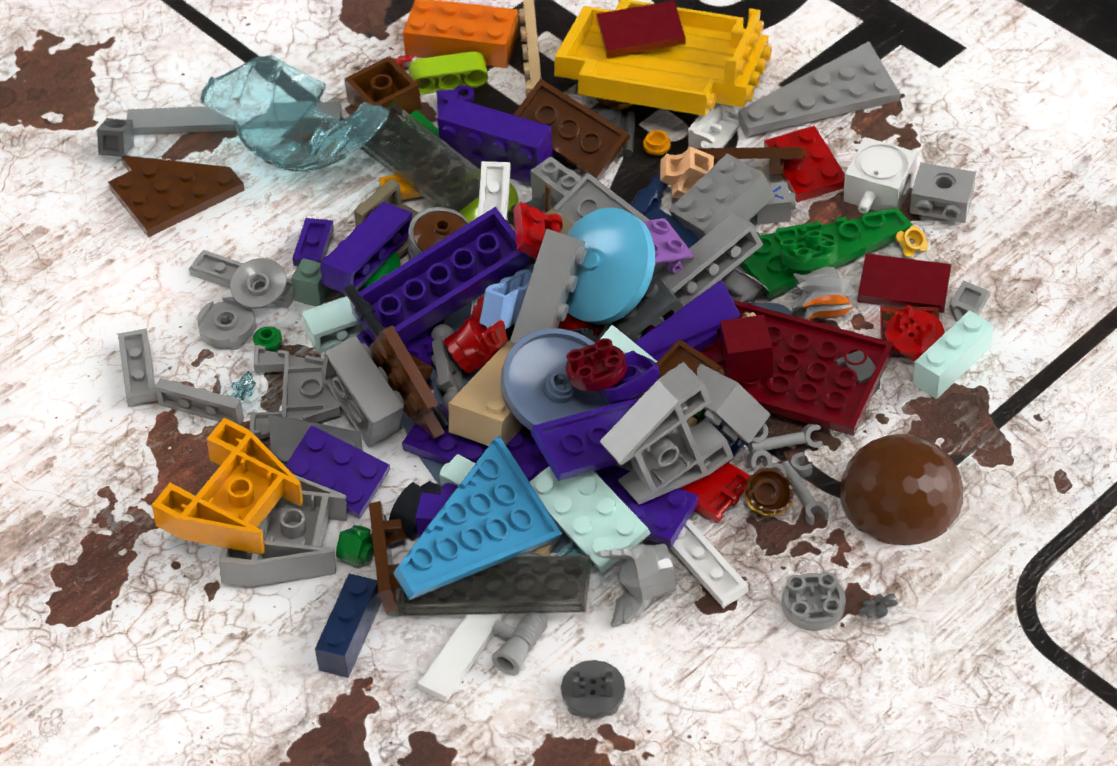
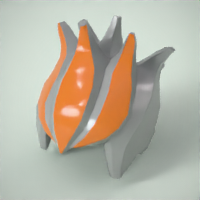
(822, 294)

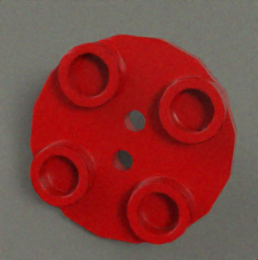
(916, 323)

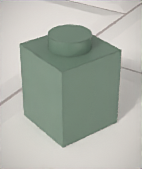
(308, 284)

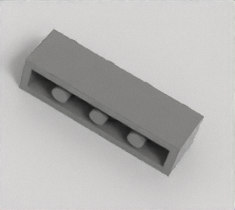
(713, 258)
(550, 284)

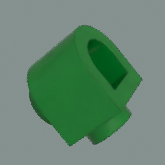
(355, 545)

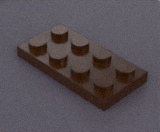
(577, 131)

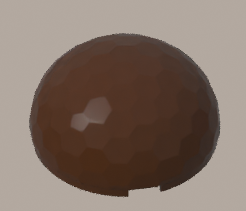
(902, 489)

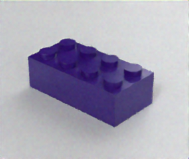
(495, 136)

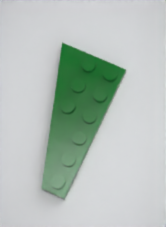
(852, 236)

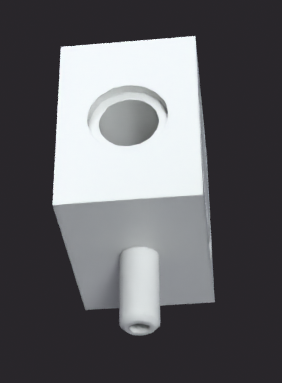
(879, 176)

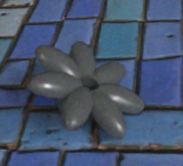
(878, 606)

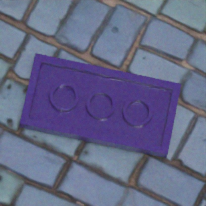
(573, 442)

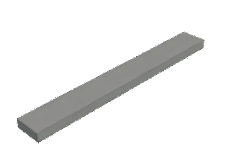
(197, 119)

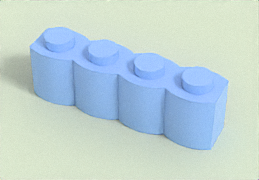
(505, 299)

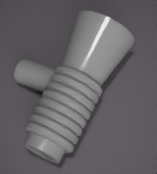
(521, 640)

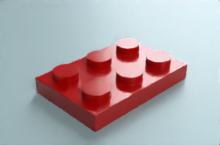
(810, 175)

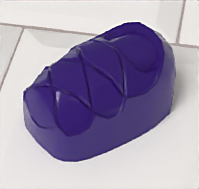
(639, 378)

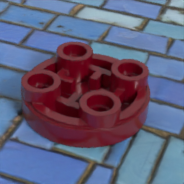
(596, 366)

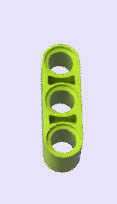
(449, 72)

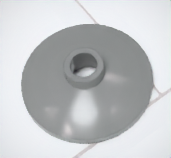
(256, 274)

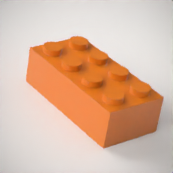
(457, 27)

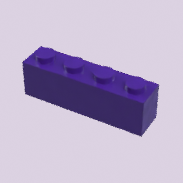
(366, 248)

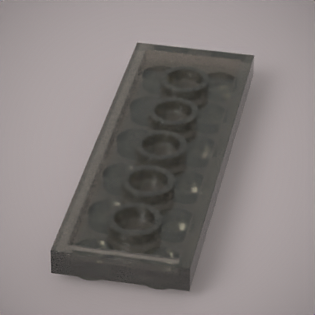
(425, 161)
(510, 587)

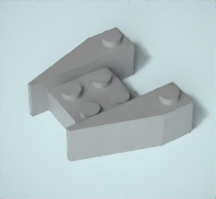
(660, 441)
(291, 541)

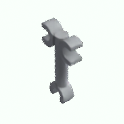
(760, 443)
(795, 473)

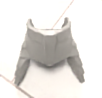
(645, 574)

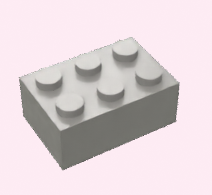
(723, 190)
(362, 390)

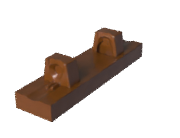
(775, 154)
(384, 534)

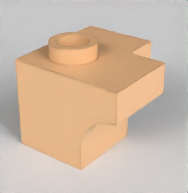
(685, 170)

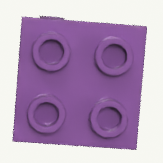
(668, 245)

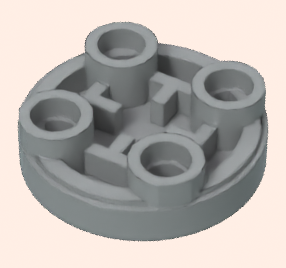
(813, 600)

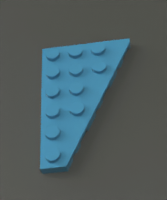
(480, 525)

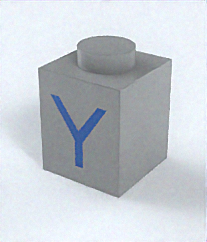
(779, 207)

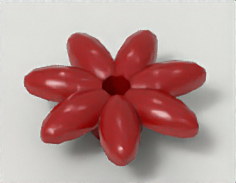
(401, 59)

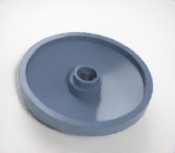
(537, 380)

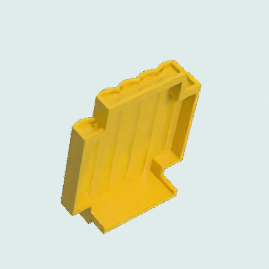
(714, 66)

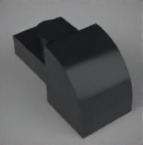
(407, 505)

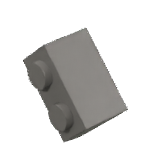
(731, 406)

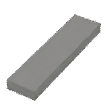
(220, 269)

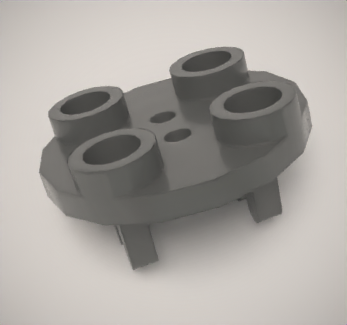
(608, 689)

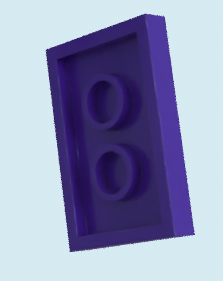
(338, 467)

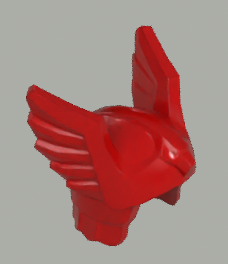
(474, 343)

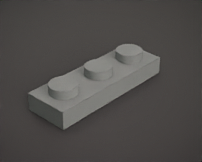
(137, 367)
(198, 401)

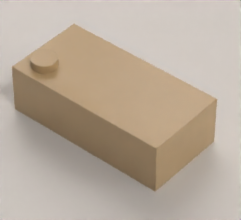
(480, 408)

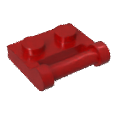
(531, 227)

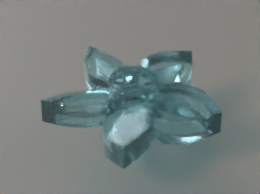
(243, 386)

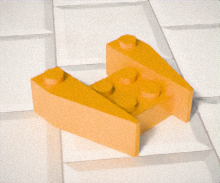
(233, 498)

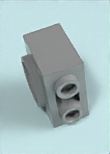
(557, 176)
(942, 192)

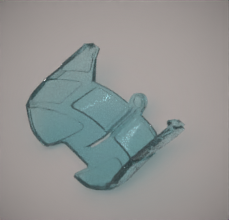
(278, 113)

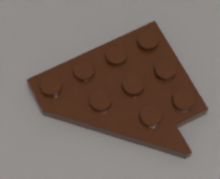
(169, 191)
(406, 378)

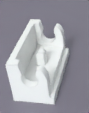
(714, 128)

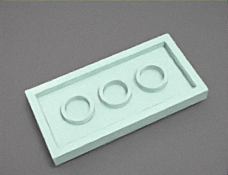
(589, 514)

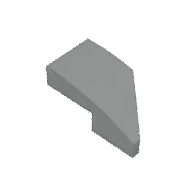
(968, 298)

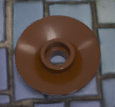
(429, 228)

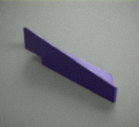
(692, 323)

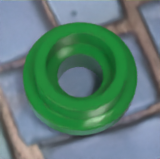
(268, 337)

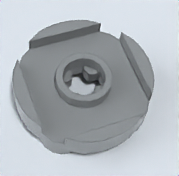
(228, 335)

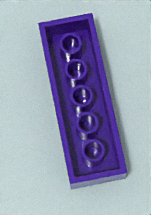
(445, 276)

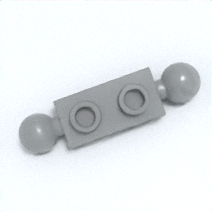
(448, 371)

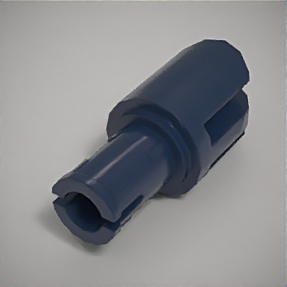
(649, 198)

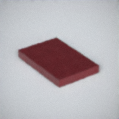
(641, 28)
(904, 282)

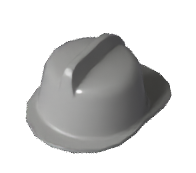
(742, 286)

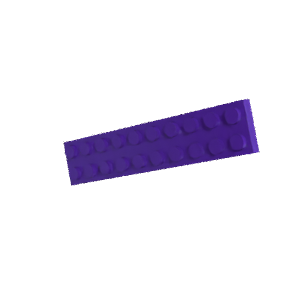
(662, 515)

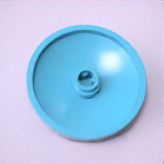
(615, 266)

